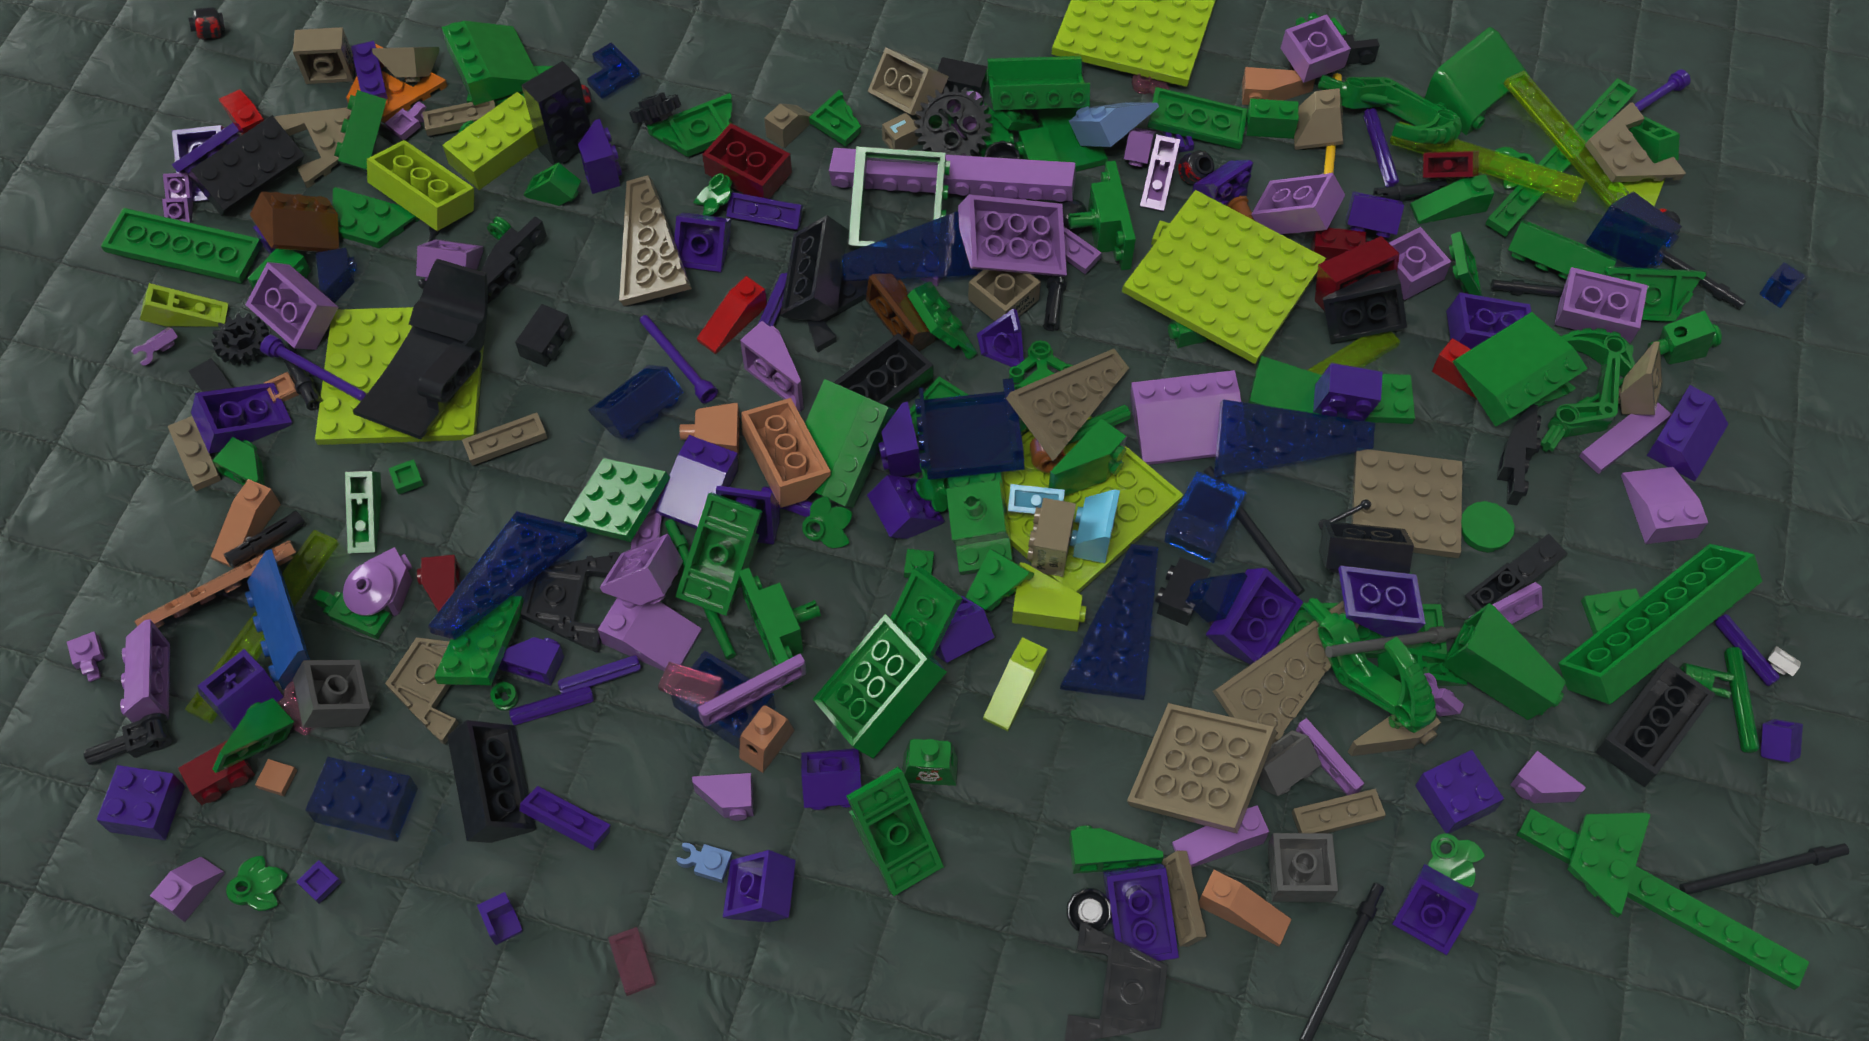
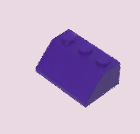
(1690, 434)
(1256, 617)

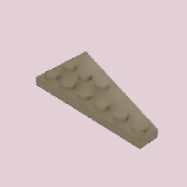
(649, 253)
(1065, 400)
(1280, 681)

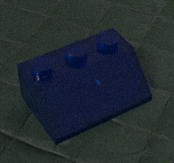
(637, 401)

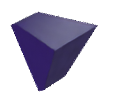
(1003, 340)

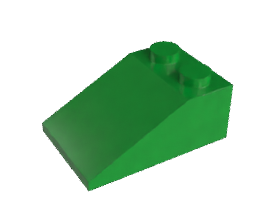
(1090, 460)

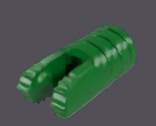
(1706, 677)

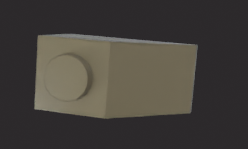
(786, 123)

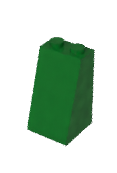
(1504, 664)

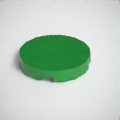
(1487, 526)

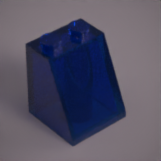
(1635, 232)

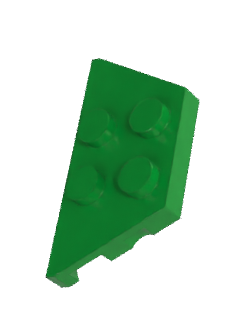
(696, 127)
(369, 219)
(1666, 289)
(939, 319)
(1608, 855)

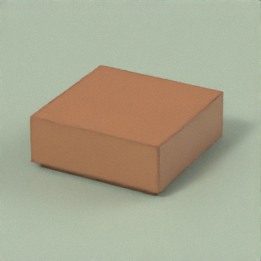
(284, 386)
(276, 777)

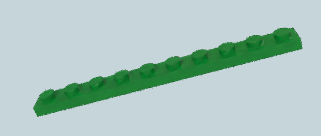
(1523, 198)
(1680, 908)

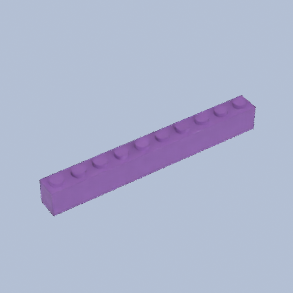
(967, 176)

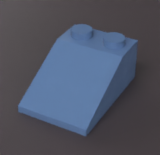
(1108, 123)

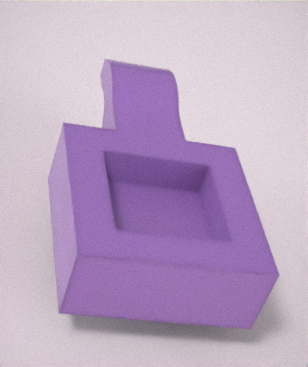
(405, 122)
(161, 341)
(85, 653)
(1445, 700)

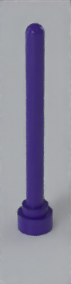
(1676, 82)
(274, 347)
(704, 390)

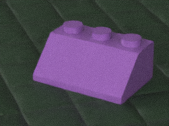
(1601, 302)
(644, 572)
(145, 672)

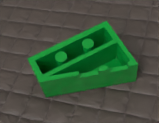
(360, 130)

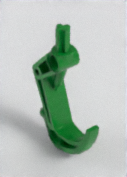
(1433, 121)
(1585, 416)
(1407, 701)

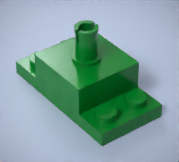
(1108, 217)
(978, 519)
(719, 550)
(775, 618)
(894, 831)

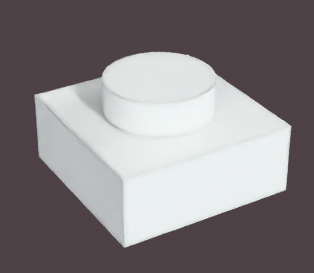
(1783, 662)

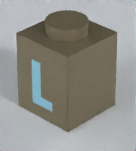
(900, 133)

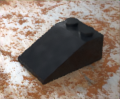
(1366, 307)

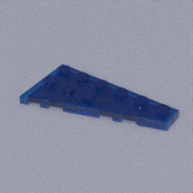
(917, 253)
(1274, 437)
(511, 561)
(1118, 640)

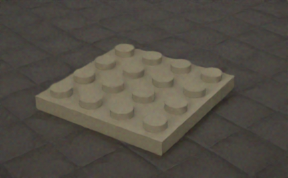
(1411, 495)
(1202, 767)

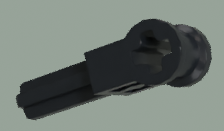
(137, 739)

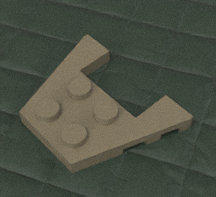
(325, 132)
(1623, 156)
(417, 689)

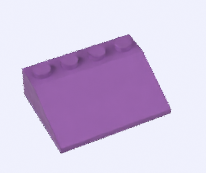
(1013, 235)
(1180, 415)

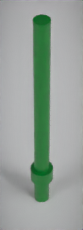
(681, 545)

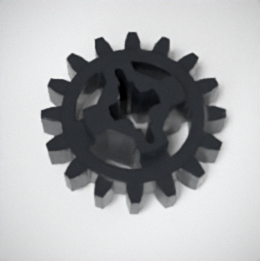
(655, 108)
(240, 338)

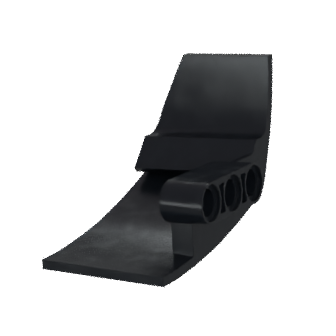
(436, 353)

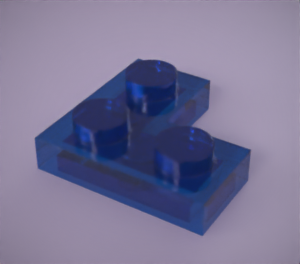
(615, 72)

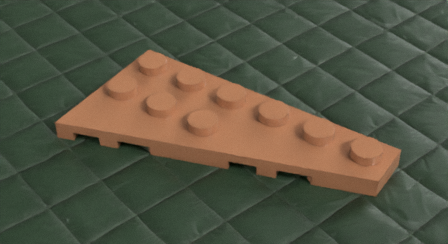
(206, 592)

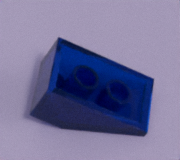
(1204, 516)

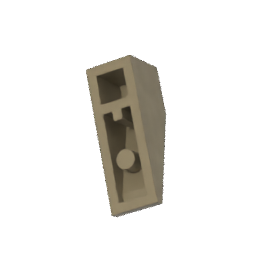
(1385, 738)

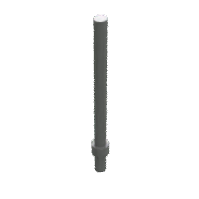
(1434, 635)

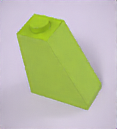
(1047, 603)

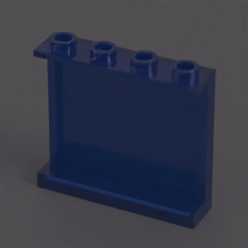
(969, 434)

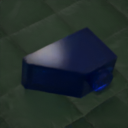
(335, 272)
(1783, 284)
(1215, 595)

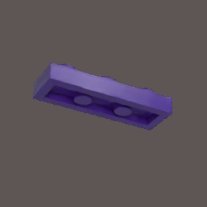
(368, 70)
(208, 148)
(764, 210)
(565, 818)

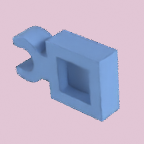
(709, 863)

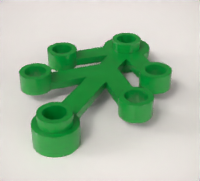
(1041, 355)

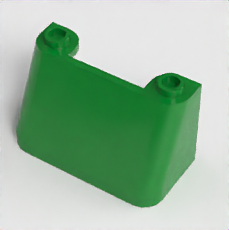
(1474, 78)

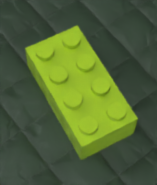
(492, 142)
(420, 185)

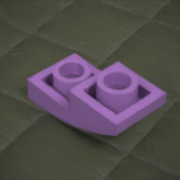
(178, 196)

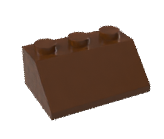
(296, 221)
(891, 304)

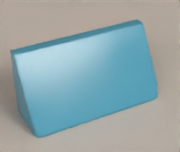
(1026, 498)

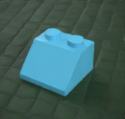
(1095, 526)

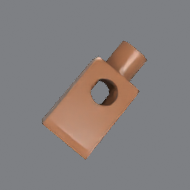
(715, 425)
(767, 735)

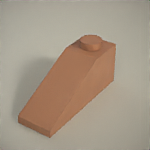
(1273, 84)
(246, 517)
(1243, 908)

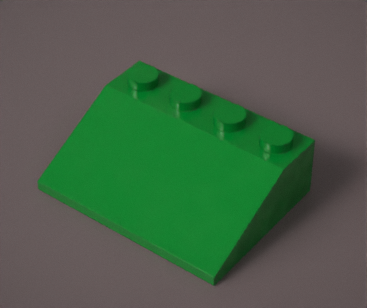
(488, 59)
(1518, 367)
(847, 436)
(879, 686)

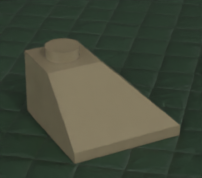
(408, 61)
(1320, 120)
(1642, 384)

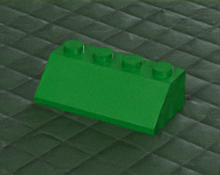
(1556, 251)

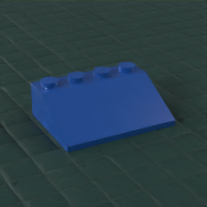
(276, 620)

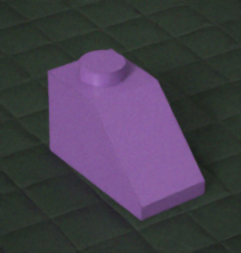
(1139, 146)
(399, 567)
(1546, 782)
(727, 794)
(187, 887)

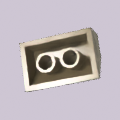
(905, 81)

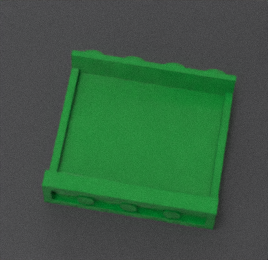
(1037, 83)

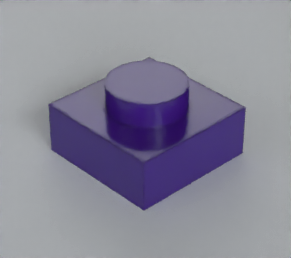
(318, 882)

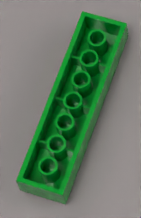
(1660, 623)

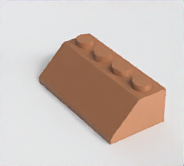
(784, 451)

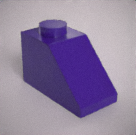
(534, 659)

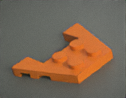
(402, 94)

